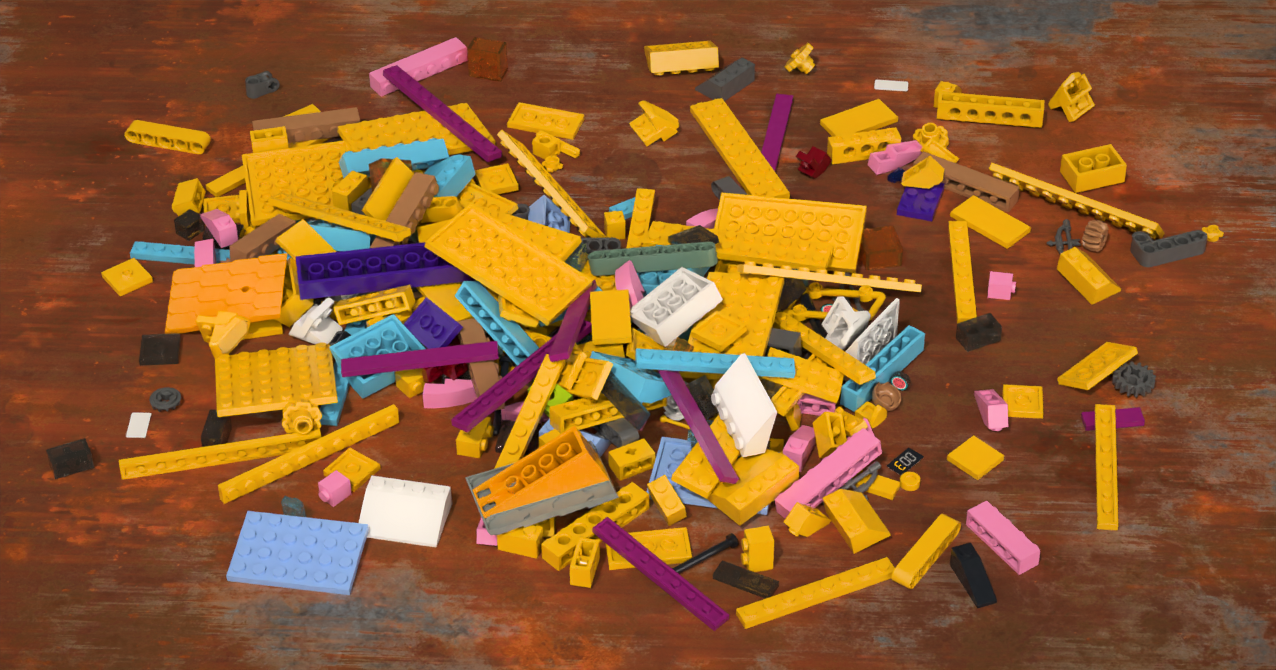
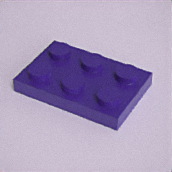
(920, 202)
(432, 325)

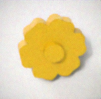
(801, 59)
(929, 131)
(301, 417)

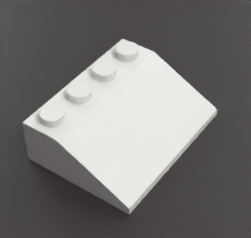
(675, 306)
(876, 336)
(744, 407)
(405, 510)

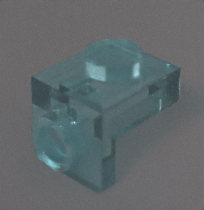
(293, 507)

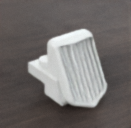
(844, 323)
(316, 324)

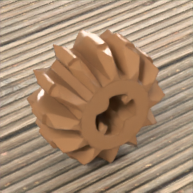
(1095, 235)

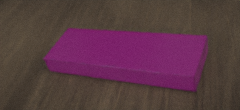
(1124, 418)

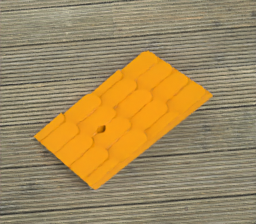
(242, 287)

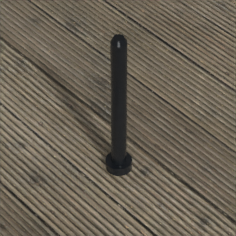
(505, 363)
(731, 541)

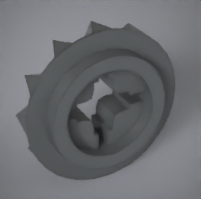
(168, 394)

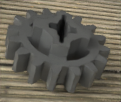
(1135, 379)

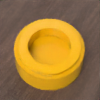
(910, 481)

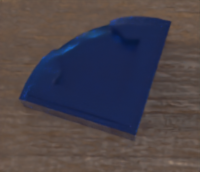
(896, 175)

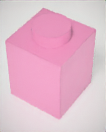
(1000, 285)
(334, 488)

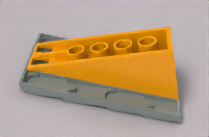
(542, 485)

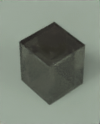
(189, 225)

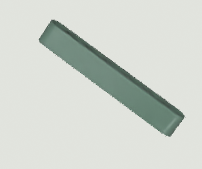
(654, 258)

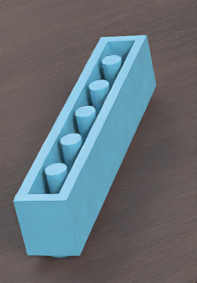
(420, 153)
(486, 311)
(888, 361)

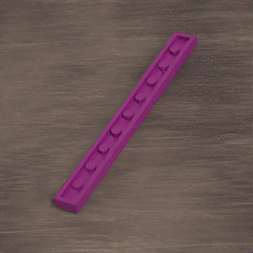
(442, 113)
(508, 385)

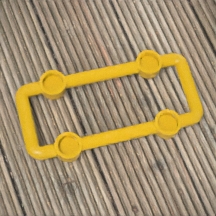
(816, 291)

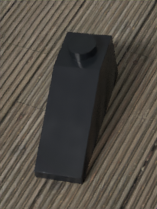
(972, 574)

